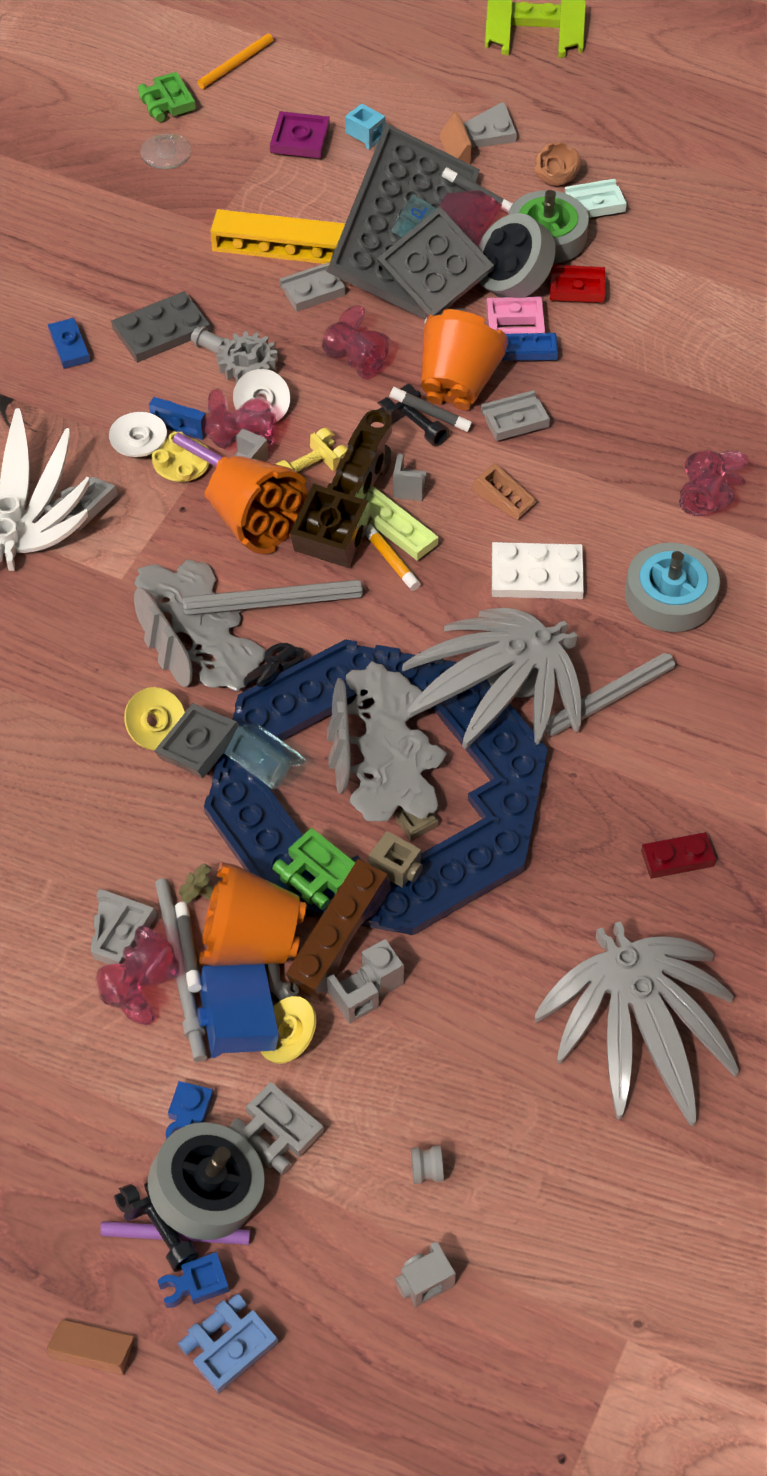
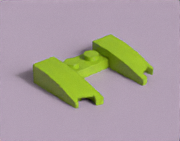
(567, 16)

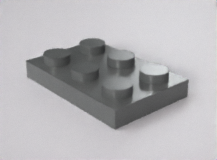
(159, 326)

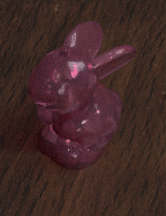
(364, 347)
(253, 415)
(709, 481)
(145, 965)

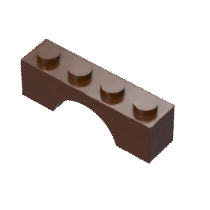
(324, 949)

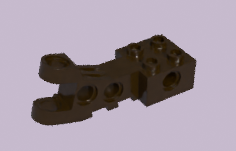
(338, 516)

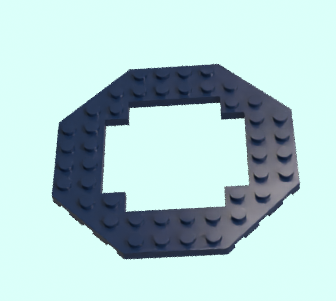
(453, 870)

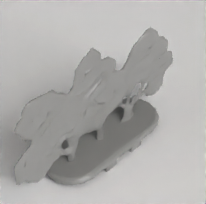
(233, 655)
(389, 747)

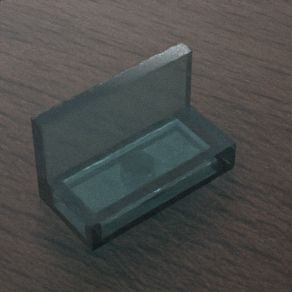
(262, 754)

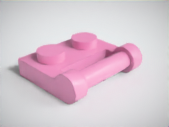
(515, 312)

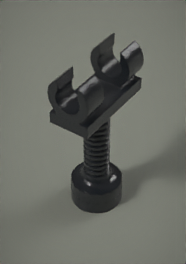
(435, 432)
(130, 1203)

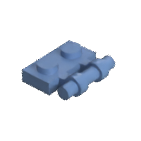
(232, 1352)

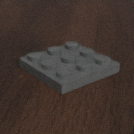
(435, 263)

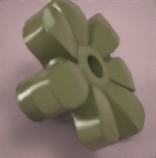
(196, 884)

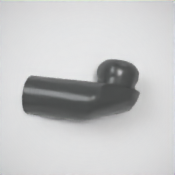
(279, 989)

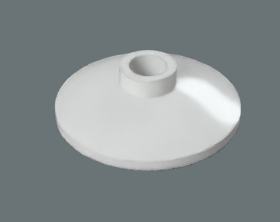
(265, 383)
(137, 434)

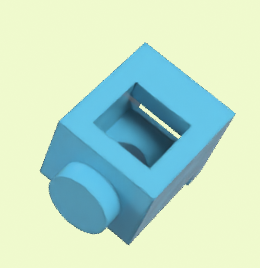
(365, 125)

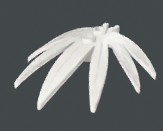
(17, 525)

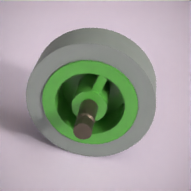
(561, 215)

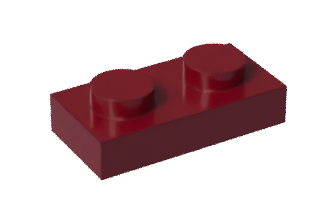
(678, 855)

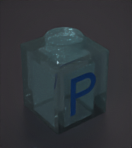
(411, 215)

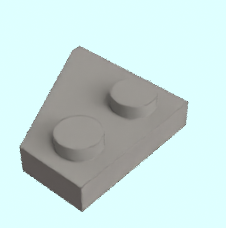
(491, 127)
(94, 500)

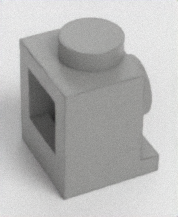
(382, 968)
(425, 1276)

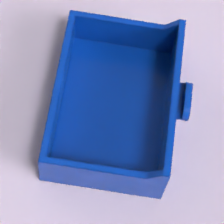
(237, 1009)

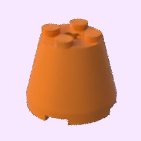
(459, 357)
(256, 500)
(250, 920)

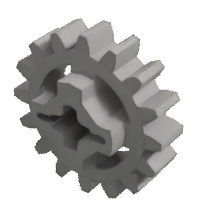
(245, 355)

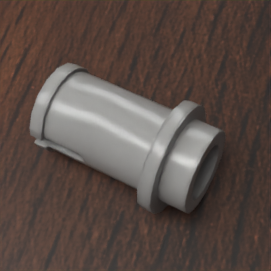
(206, 339)

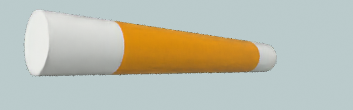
(392, 558)

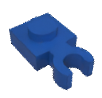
(188, 1106)
(200, 1280)

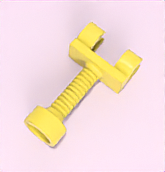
(320, 445)

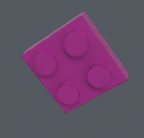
(300, 134)

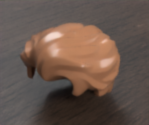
(557, 163)

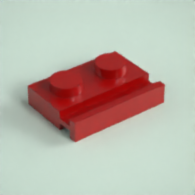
(577, 283)

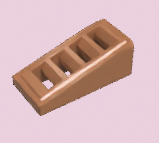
(502, 480)

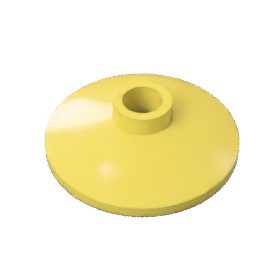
(158, 704)
(295, 1027)

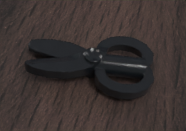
(275, 664)

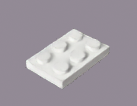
(537, 570)

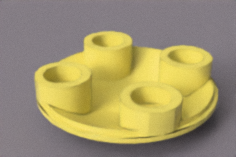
(177, 463)

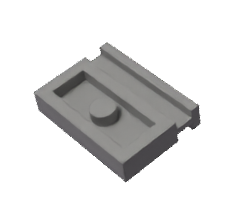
(311, 287)
(515, 415)

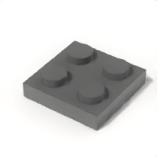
(197, 740)

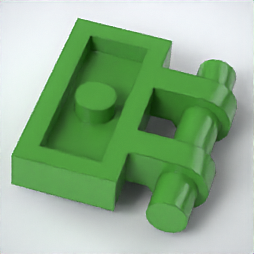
(173, 93)
(319, 858)

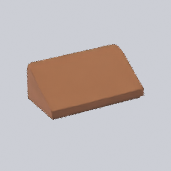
(455, 138)
(90, 1347)

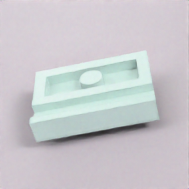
(599, 197)

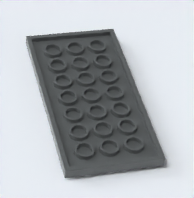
(395, 172)

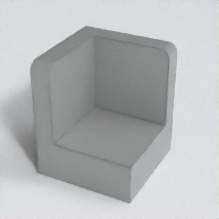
(251, 445)
(408, 483)
(353, 996)

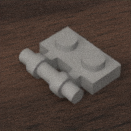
(284, 1120)

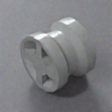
(427, 1164)

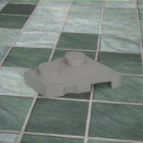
(116, 926)

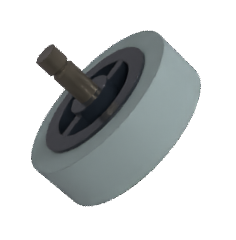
(520, 255)
(205, 1181)

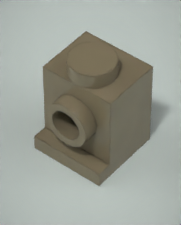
(396, 859)

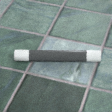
(469, 185)
(430, 409)
(188, 947)

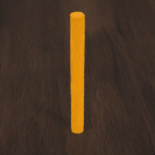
(235, 61)

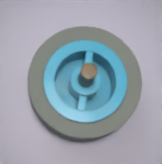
(672, 587)

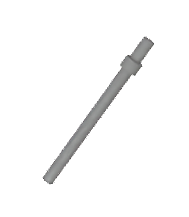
(191, 1024)

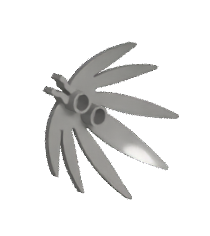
(513, 647)
(635, 983)

